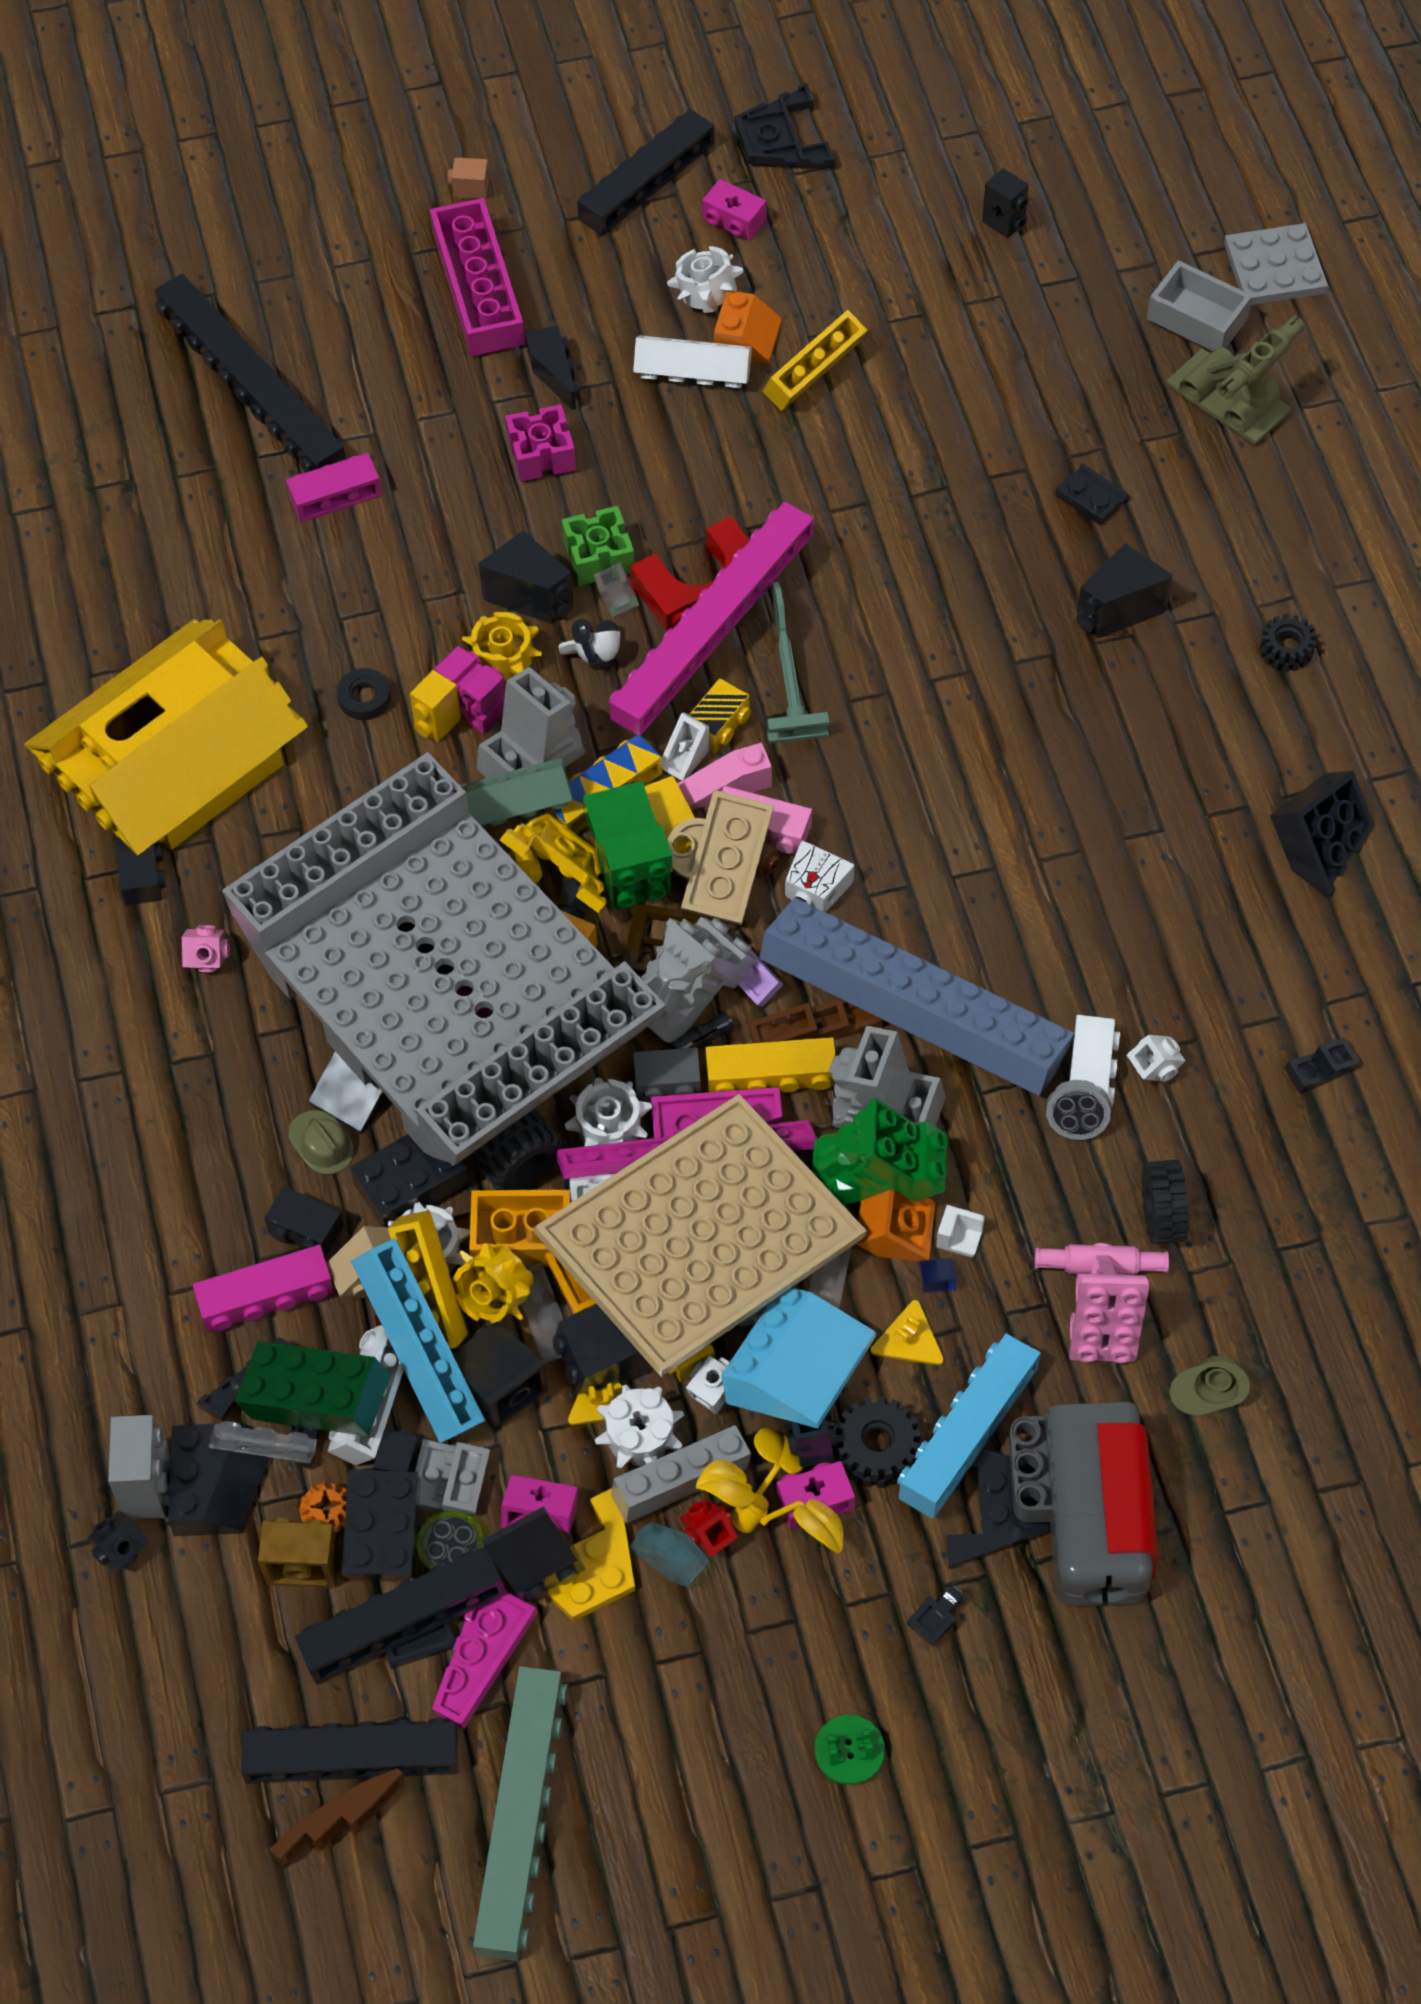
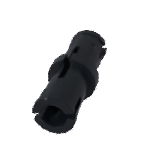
(718, 1025)

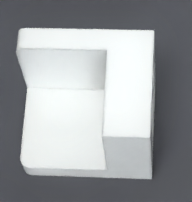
(960, 1231)

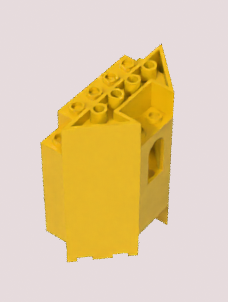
(188, 763)

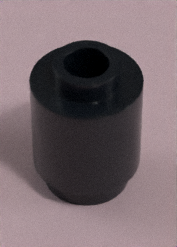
(569, 902)

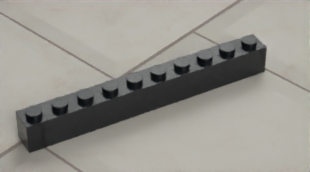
(248, 375)

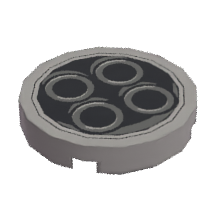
(1078, 1110)

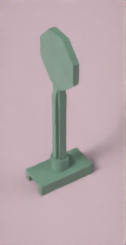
(797, 724)

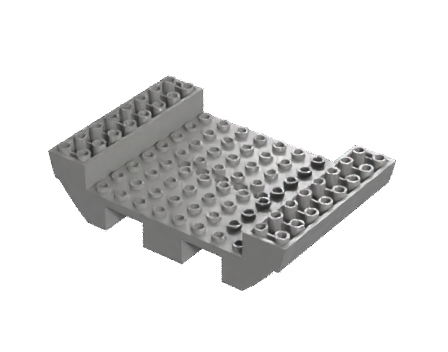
(329, 932)

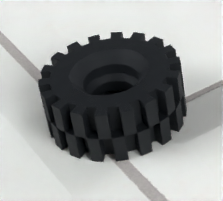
(1165, 1201)
(871, 1464)

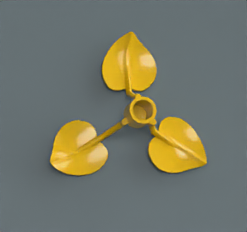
(729, 1484)

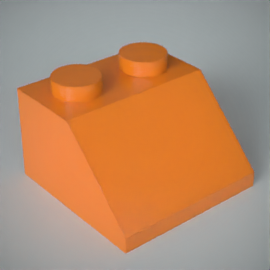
(748, 322)
(897, 1226)

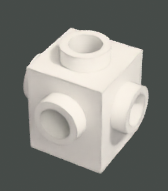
(1156, 1058)
(702, 1384)

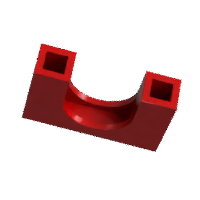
(668, 596)

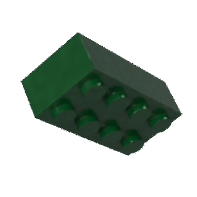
(313, 1388)

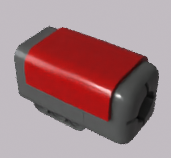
(1096, 1496)

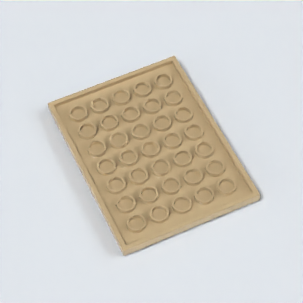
(699, 1234)

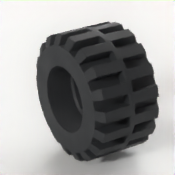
(519, 1153)

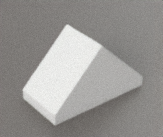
(686, 747)

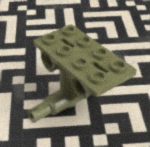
(1238, 386)

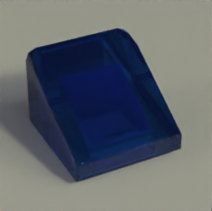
(937, 1275)

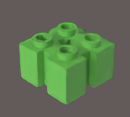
(597, 543)

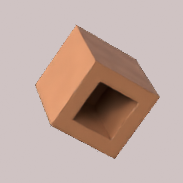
(469, 178)

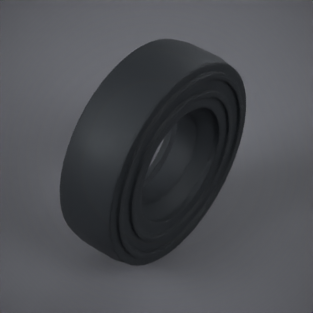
(359, 678)

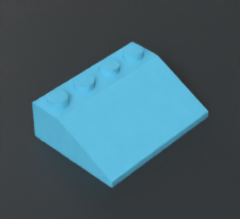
(796, 1359)

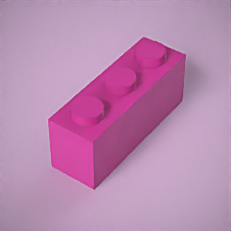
(334, 487)

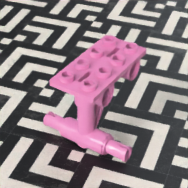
(1107, 1297)

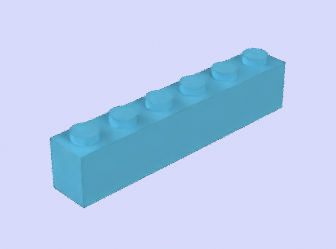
(417, 1340)
(968, 1426)

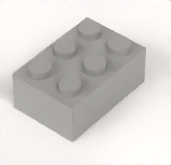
(1199, 307)
(139, 1466)

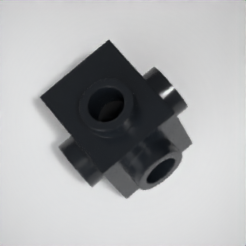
(117, 1541)

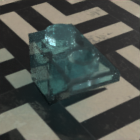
(669, 1553)

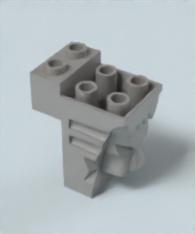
(534, 727)
(692, 970)
(881, 1072)

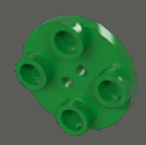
(866, 1748)

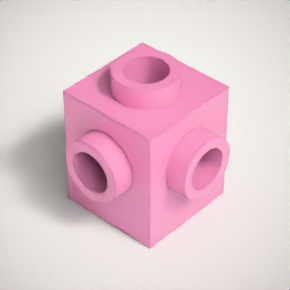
(204, 948)

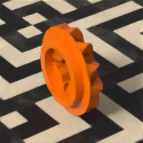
(314, 1498)

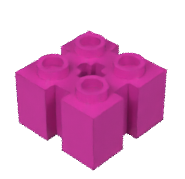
(540, 442)
(478, 688)

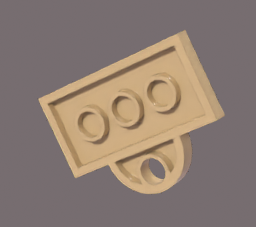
(721, 856)

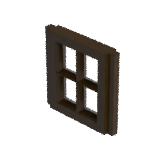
(639, 928)

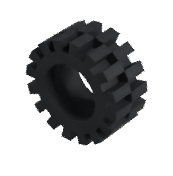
(1288, 629)

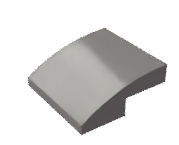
(451, 1476)

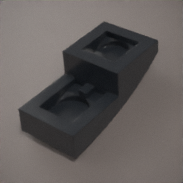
(1323, 1066)

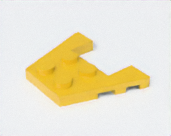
(565, 849)
(606, 1563)

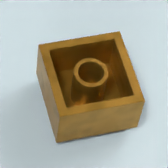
(298, 1553)

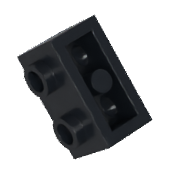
(810, 1443)

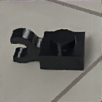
(934, 1618)

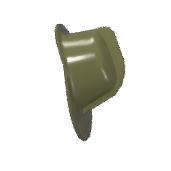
(321, 1142)
(1210, 1386)

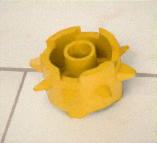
(503, 643)
(492, 1283)

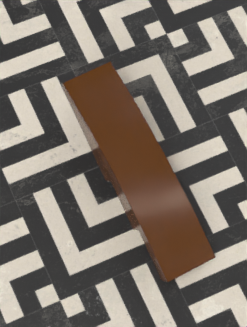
(822, 1021)
(348, 1809)

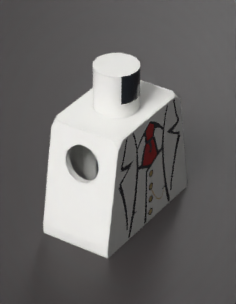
(818, 877)

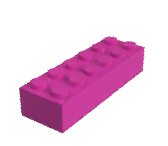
(477, 277)

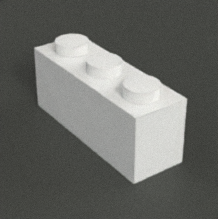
(1093, 1052)

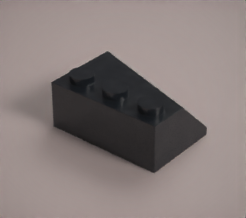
(1323, 828)
(210, 1486)

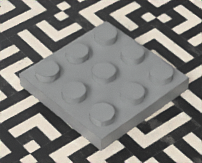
(1276, 263)

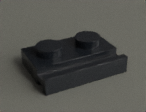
(1091, 494)

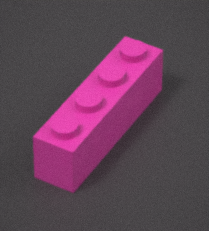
(263, 1288)

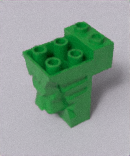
(629, 845)
(880, 1155)

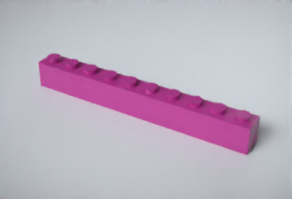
(711, 618)

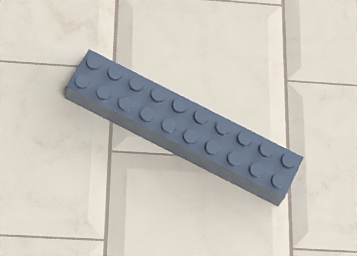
(916, 996)

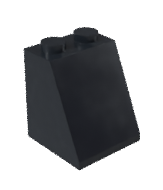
(527, 580)
(1123, 593)
(596, 1351)
(500, 1373)

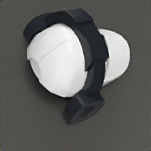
(593, 648)

